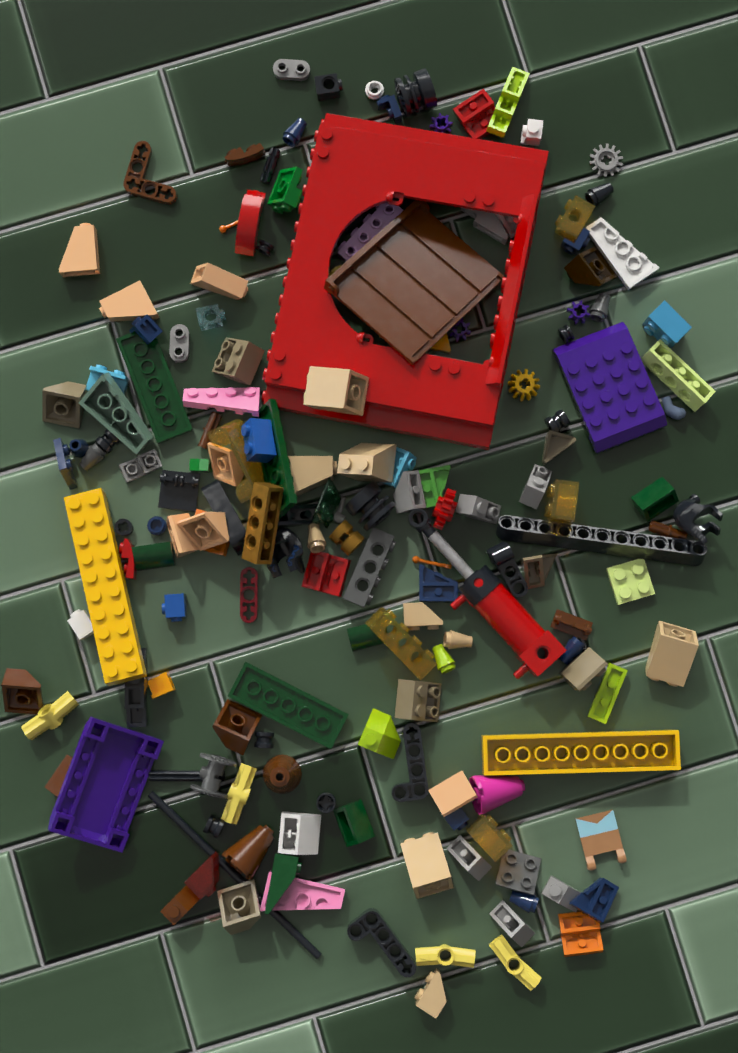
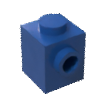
(175, 607)

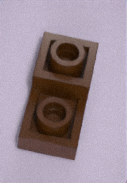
(238, 157)

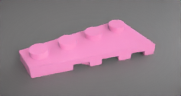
(223, 399)
(306, 896)

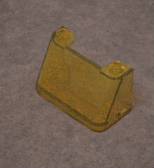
(231, 434)

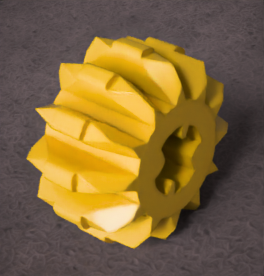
(530, 389)

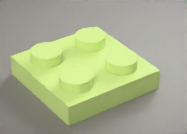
(630, 581)

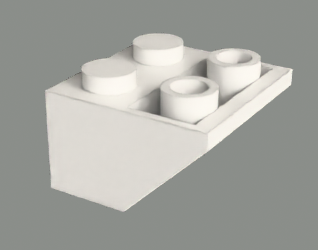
(299, 833)

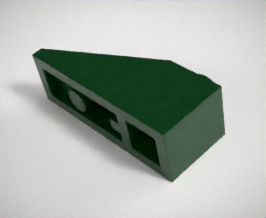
(282, 876)

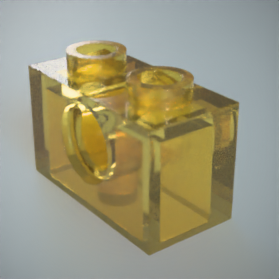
(568, 228)

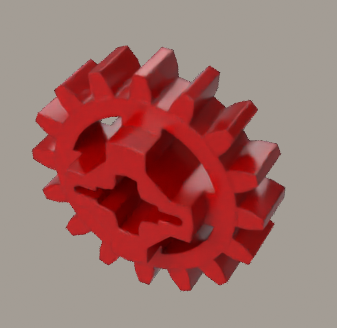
(444, 509)

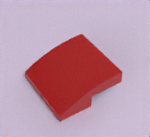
(475, 114)
(326, 573)

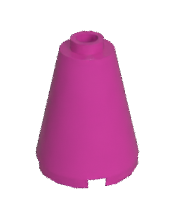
(495, 791)

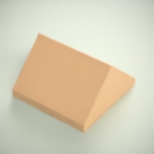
(225, 465)
(206, 529)
(181, 542)
(452, 793)

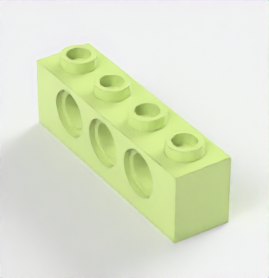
(677, 375)

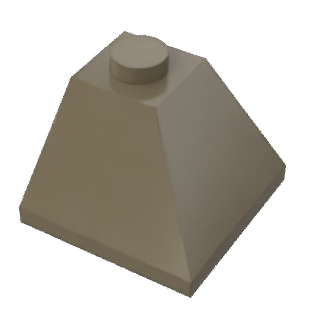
(62, 404)
(239, 907)

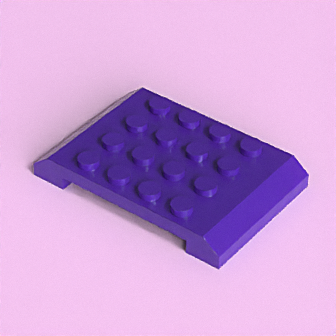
(610, 387)
(104, 784)

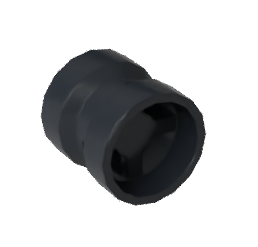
(557, 421)
(107, 441)
(326, 802)

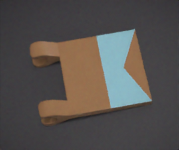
(600, 835)

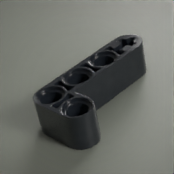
(220, 503)
(412, 761)
(385, 944)

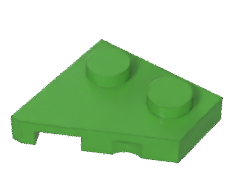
(433, 483)

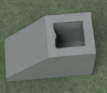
(535, 486)
(478, 508)

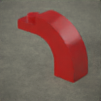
(249, 222)

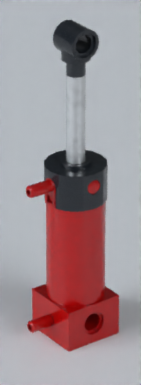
(497, 606)

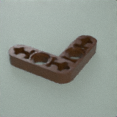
(138, 177)

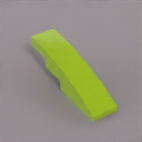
(507, 102)

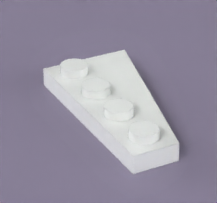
(621, 255)

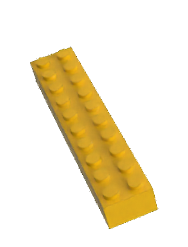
(105, 587)
(581, 752)

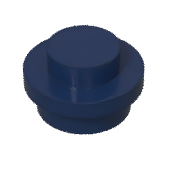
(156, 525)

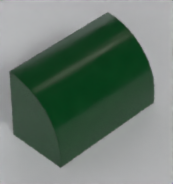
(655, 499)
(153, 556)
(363, 637)
(354, 823)

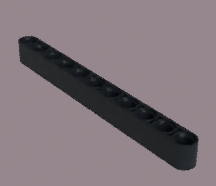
(601, 540)

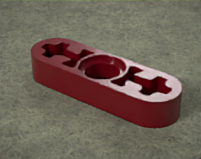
(242, 589)

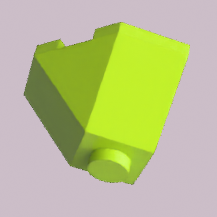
(380, 734)

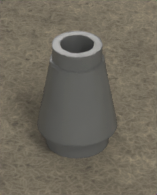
(600, 308)
(92, 456)

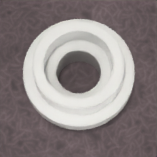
(377, 85)

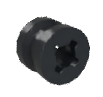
(264, 739)
(214, 826)

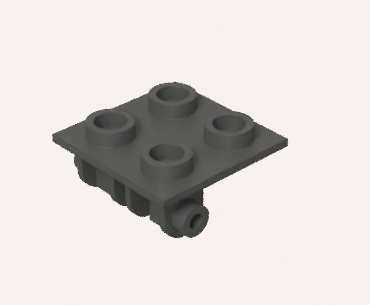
(518, 872)

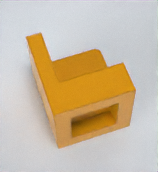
(161, 685)

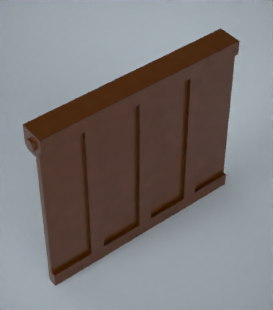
(413, 281)

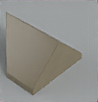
(555, 444)
(536, 569)

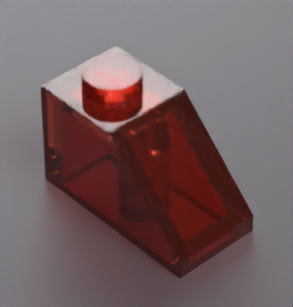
(205, 877)

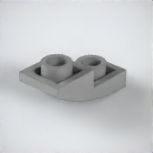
(140, 466)

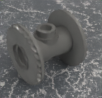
(211, 773)

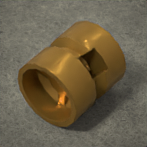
(351, 543)

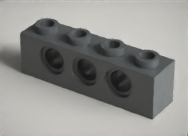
(376, 538)

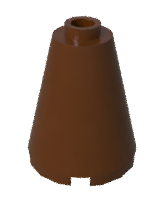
(288, 767)
(249, 851)

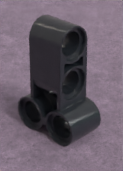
(502, 557)

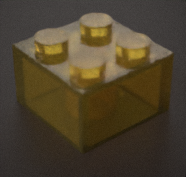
(562, 502)
(486, 834)

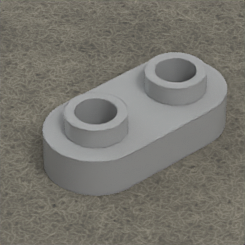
(291, 71)
(179, 342)

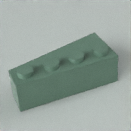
(115, 412)

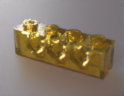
(422, 664)

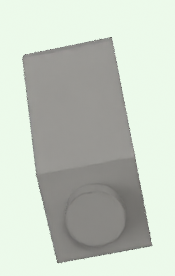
(409, 493)
(469, 857)
(560, 892)
(512, 923)

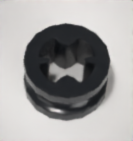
(264, 248)
(566, 334)
(123, 521)

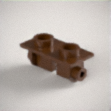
(571, 624)

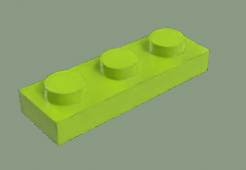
(607, 693)

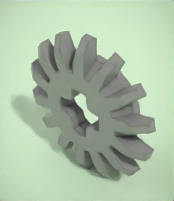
(611, 154)

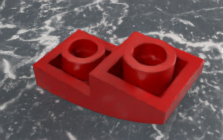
(126, 553)

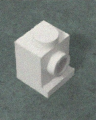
(532, 132)

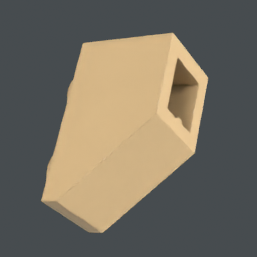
(420, 615)
(432, 997)

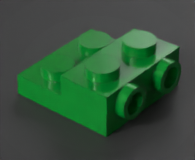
(285, 193)

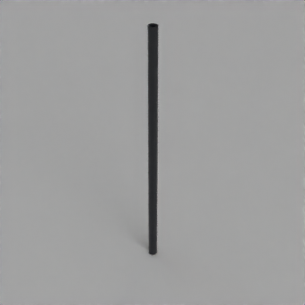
(231, 871)

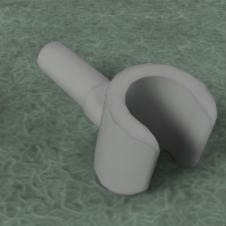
(338, 516)

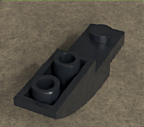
(137, 699)

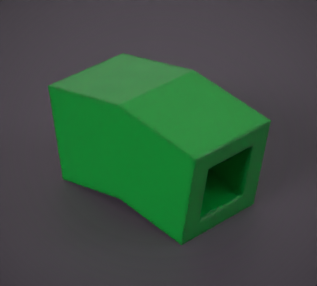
(200, 465)

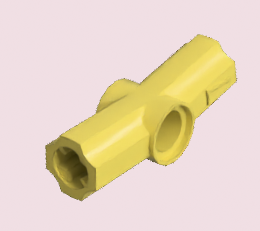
(49, 716)
(238, 794)
(458, 956)
(522, 972)

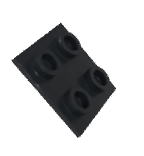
(179, 490)

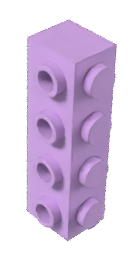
(372, 226)

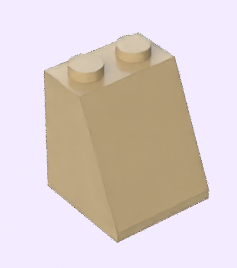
(336, 390)
(368, 462)
(311, 472)
(671, 654)
(426, 865)

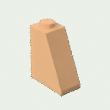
(81, 252)
(219, 281)
(128, 304)

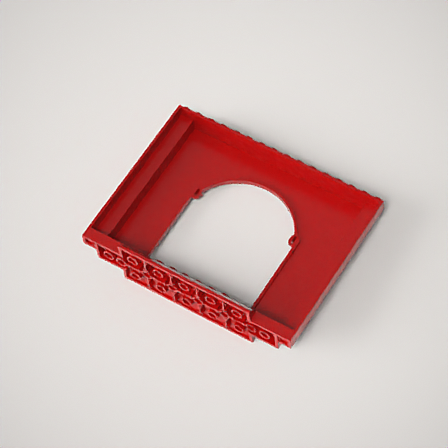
(350, 172)

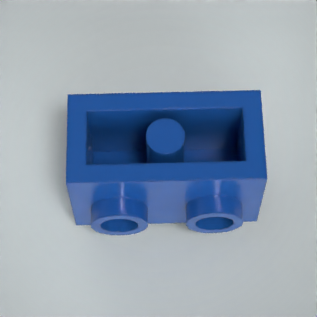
(258, 440)

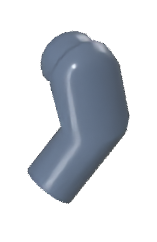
(671, 410)

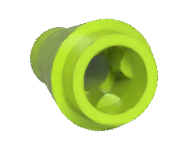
(444, 661)

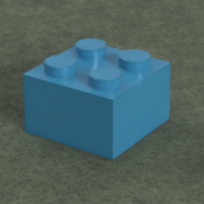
(666, 325)

